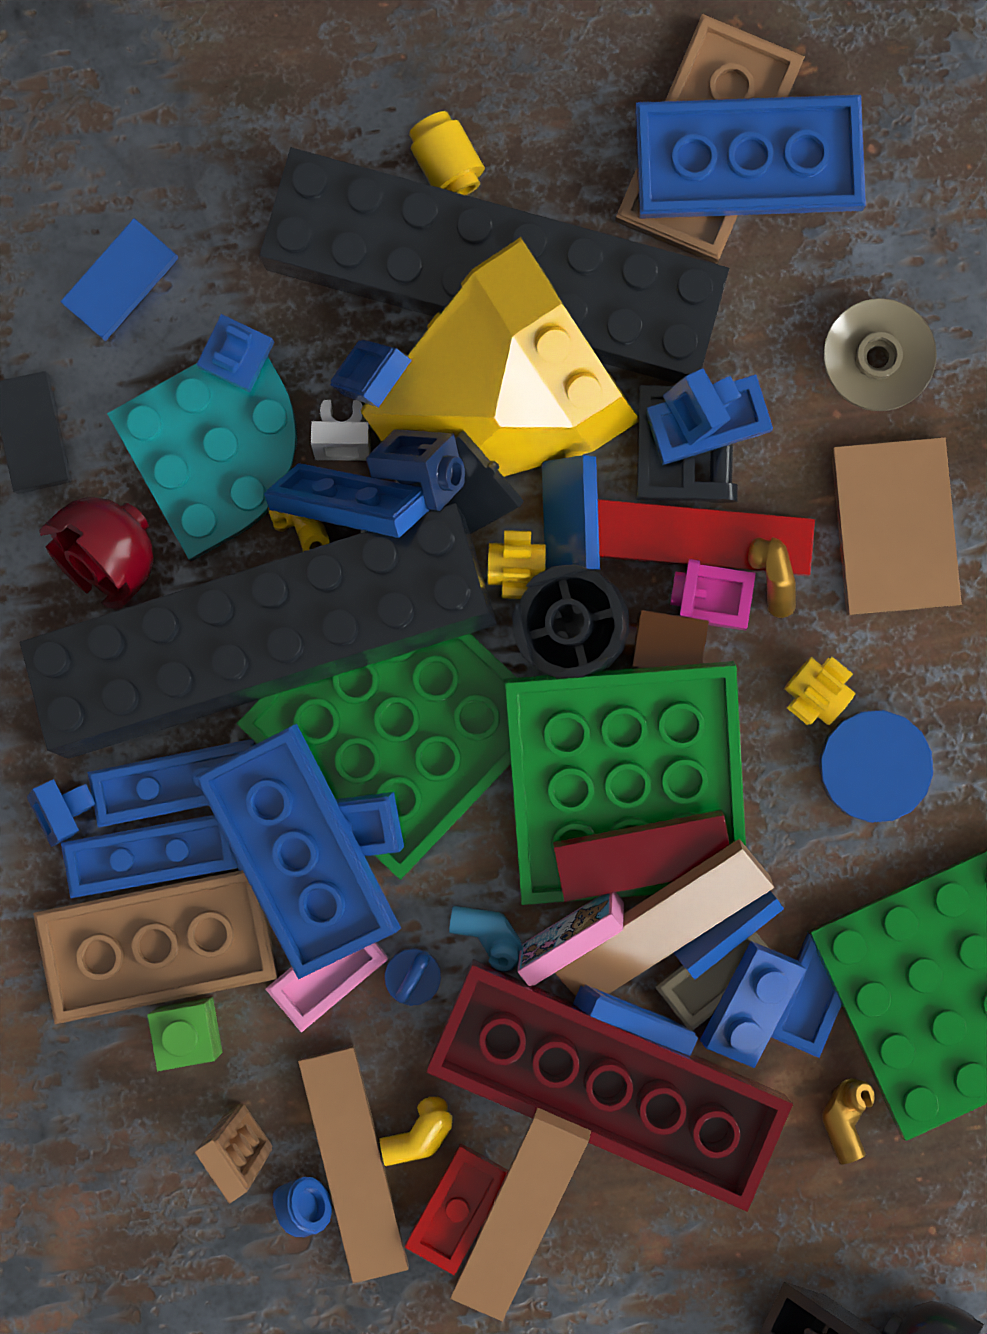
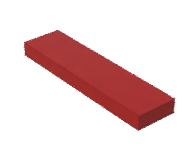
(705, 535)

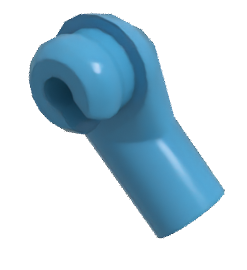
(493, 932)

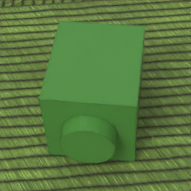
(185, 1034)

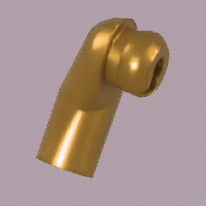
(779, 574)

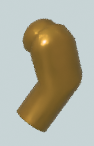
(843, 1113)

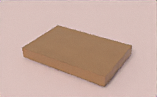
(896, 526)

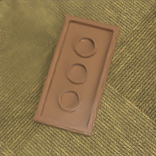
(716, 66)
(154, 946)

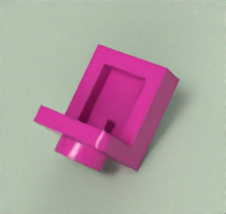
(714, 594)

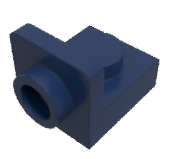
(422, 458)

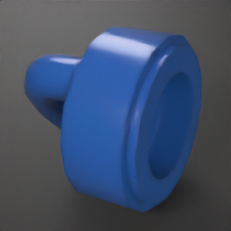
(413, 976)
(302, 1206)

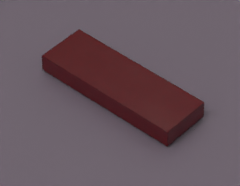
(638, 855)

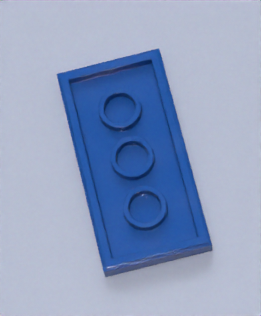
(750, 156)
(297, 852)

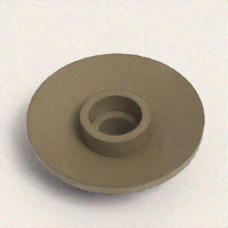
(899, 335)

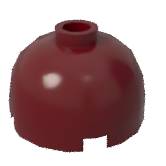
(102, 547)

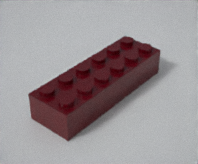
(630, 1092)

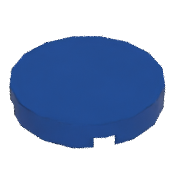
(876, 766)

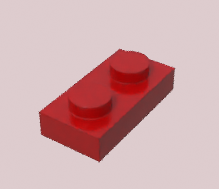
(456, 1209)

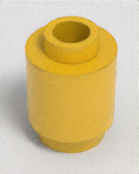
(446, 154)

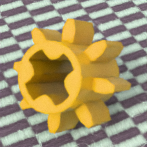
(515, 563)
(819, 691)

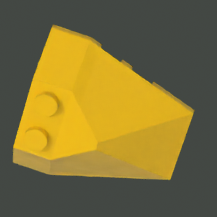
(507, 372)

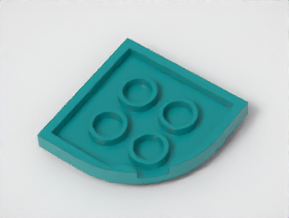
(210, 451)

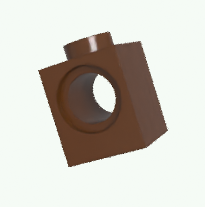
(665, 640)

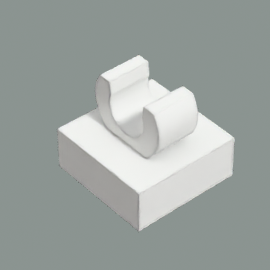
(340, 440)

